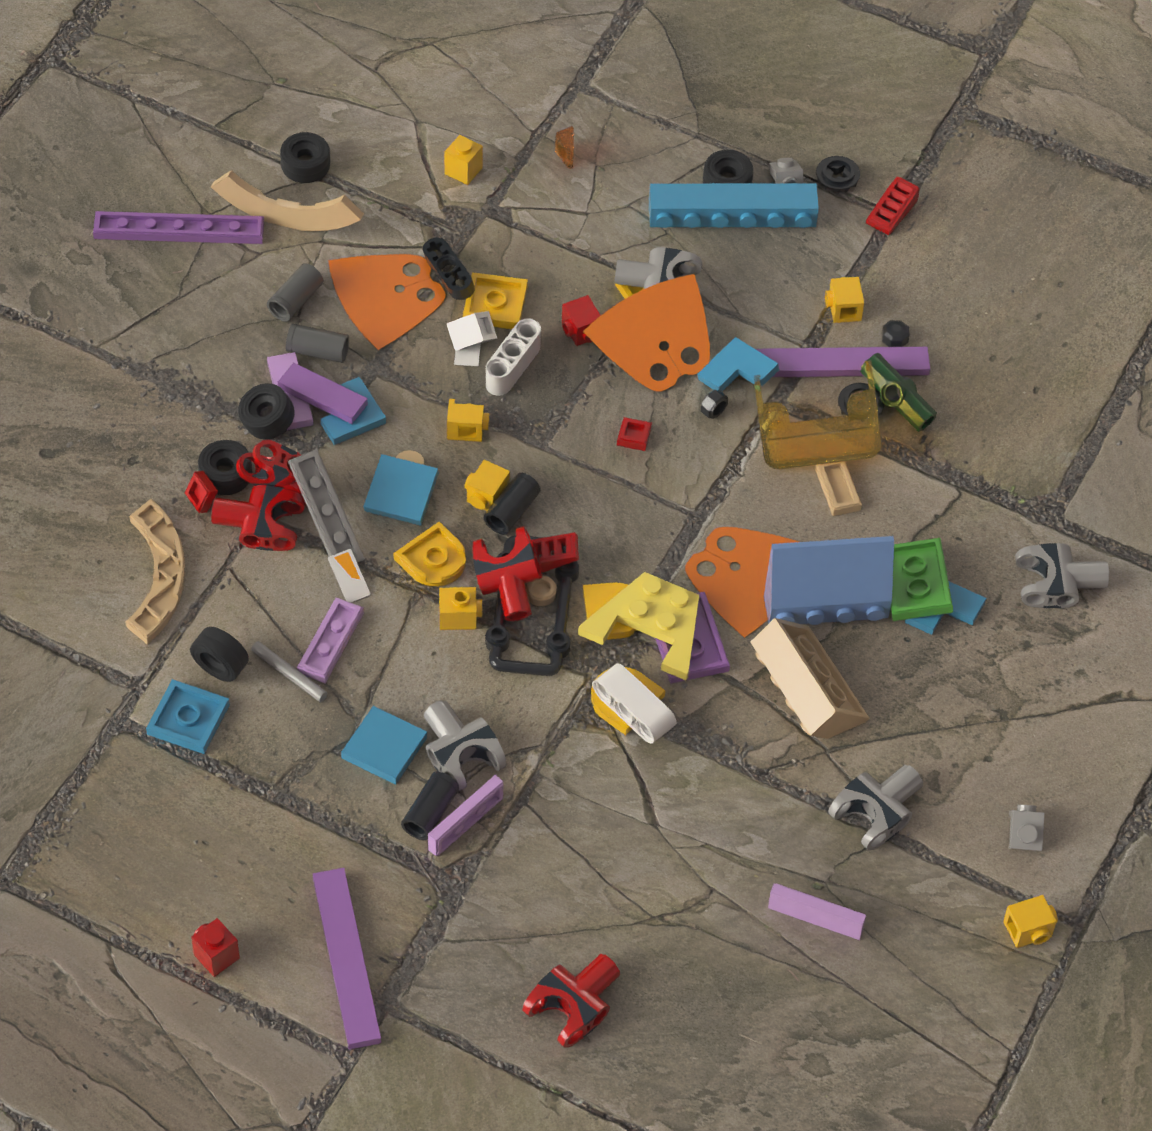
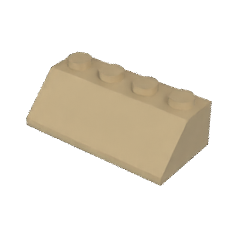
(808, 679)

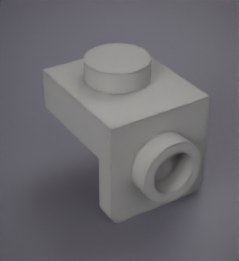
(786, 171)
(1026, 828)

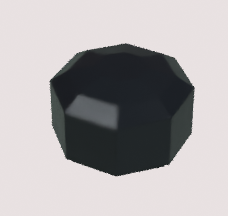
(895, 333)
(714, 404)

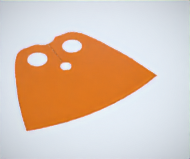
(369, 297)
(639, 323)
(739, 593)

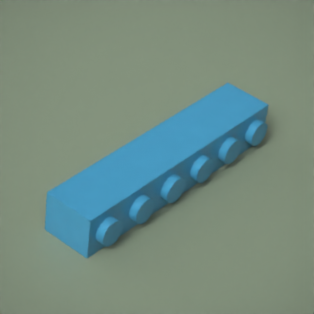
(733, 205)

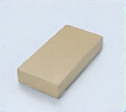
(838, 488)

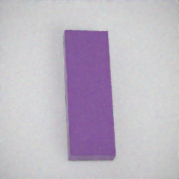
(322, 393)

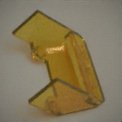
(819, 440)

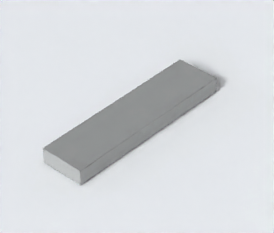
(324, 504)

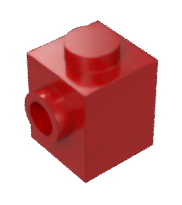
(577, 317)
(215, 947)

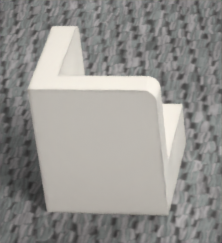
(471, 330)

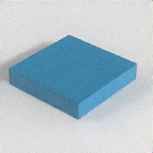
(401, 489)
(188, 716)
(384, 745)

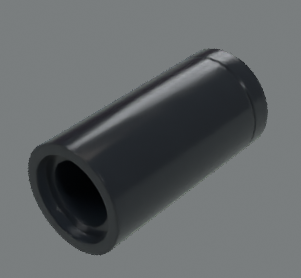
(512, 503)
(430, 805)

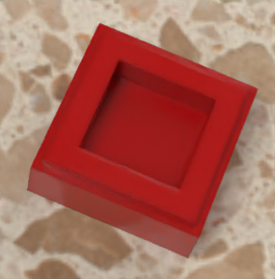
(634, 434)
(201, 491)

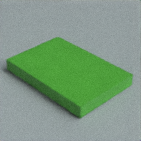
(920, 580)

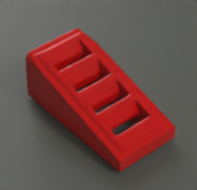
(901, 191)
(547, 544)

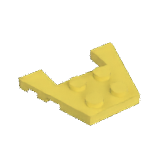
(656, 610)

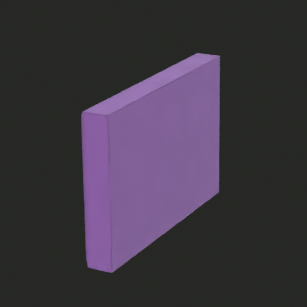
(707, 649)

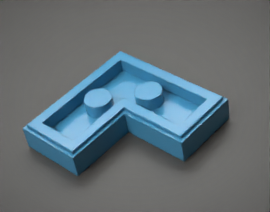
(735, 360)
(370, 417)
(965, 608)

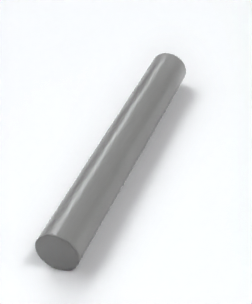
(289, 671)

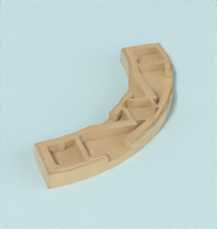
(321, 217)
(168, 571)

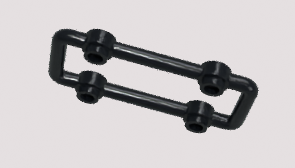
(557, 643)

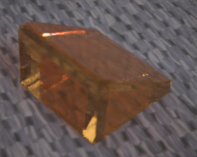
(565, 146)

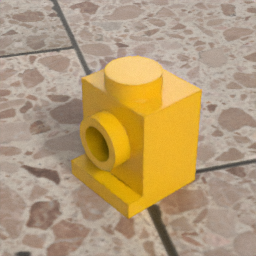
(466, 421)

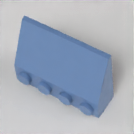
(830, 580)

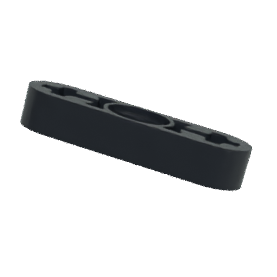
(448, 278)

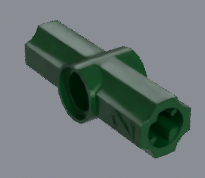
(909, 403)

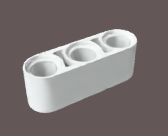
(513, 357)
(634, 703)

